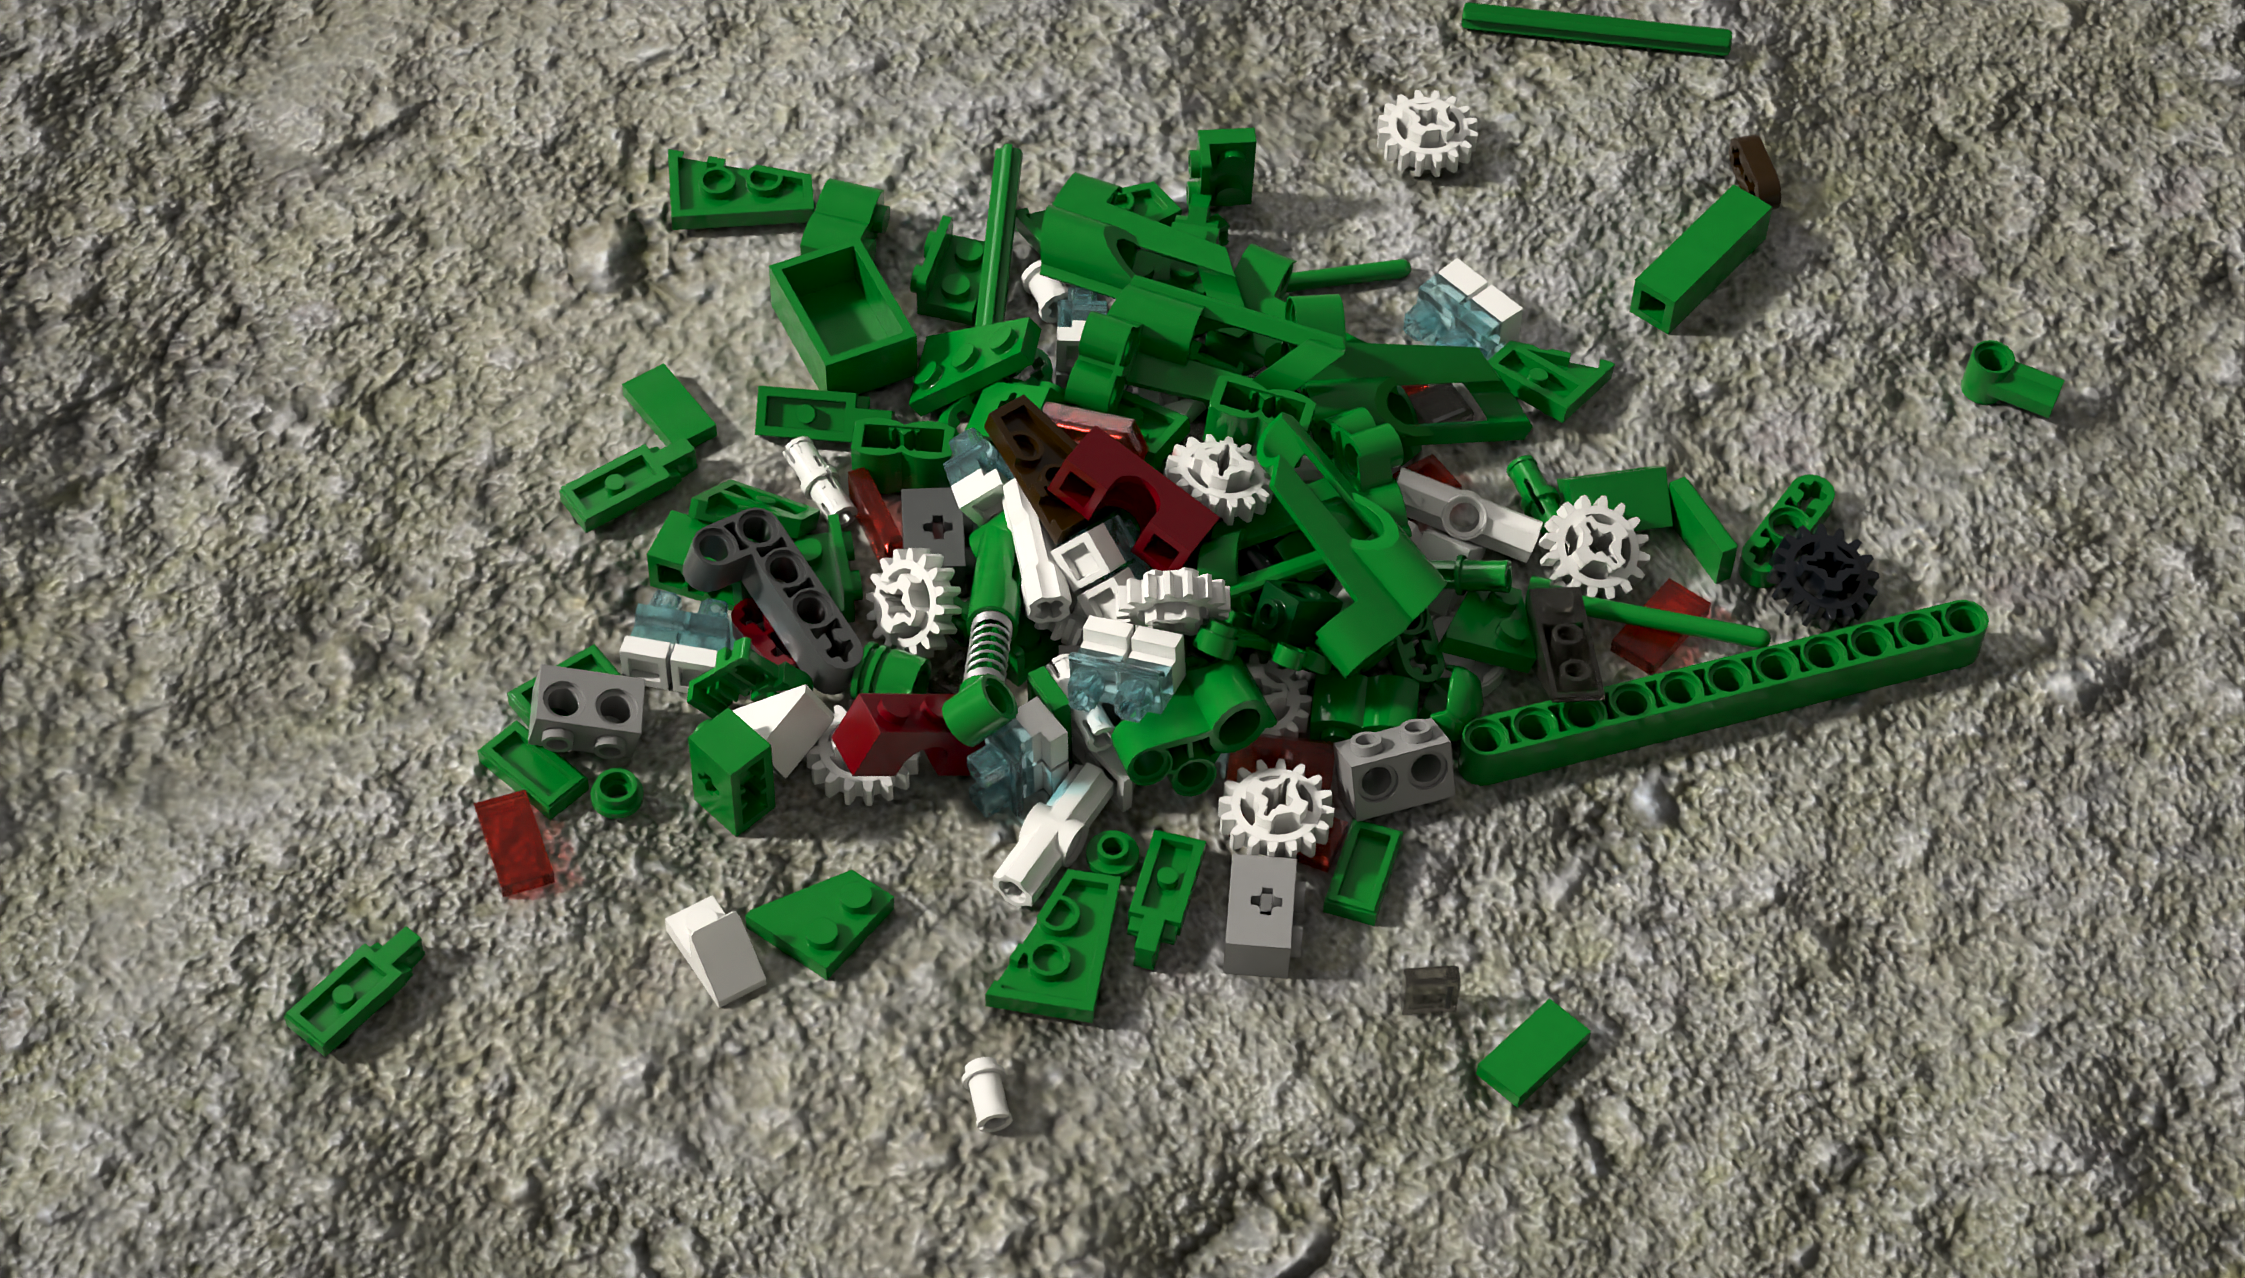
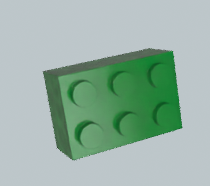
(843, 319)

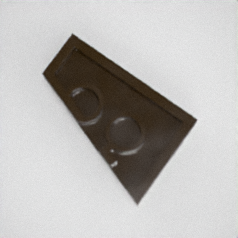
(1034, 453)

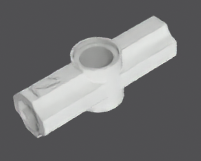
(1494, 528)
(1053, 835)

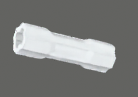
(1043, 583)

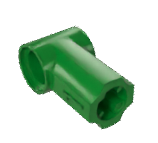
(1996, 376)

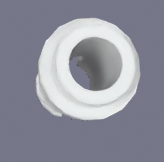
(985, 1084)

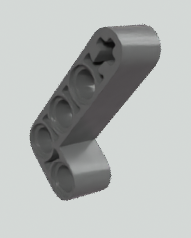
(823, 649)

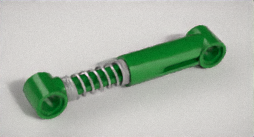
(992, 623)

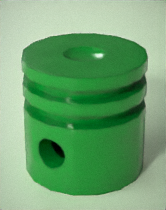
(890, 671)

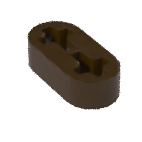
(1754, 169)

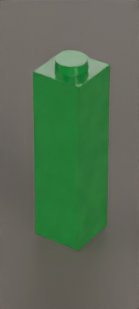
(1700, 259)

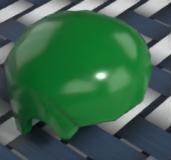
(1454, 701)

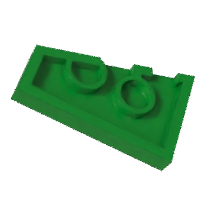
(971, 359)

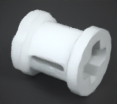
(1045, 291)

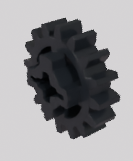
(1822, 577)

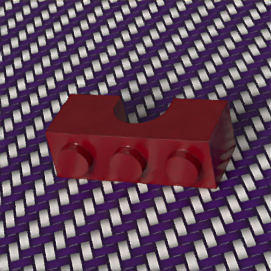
(1109, 474)
(891, 727)

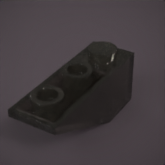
(1563, 645)

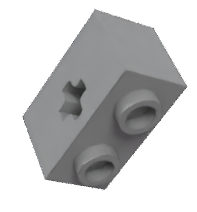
(1261, 916)

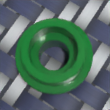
(617, 782)
(1115, 865)

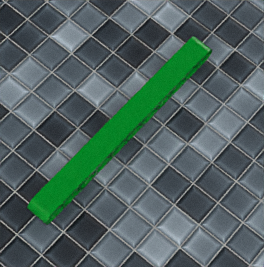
(1722, 692)

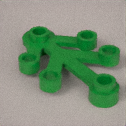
(1223, 637)

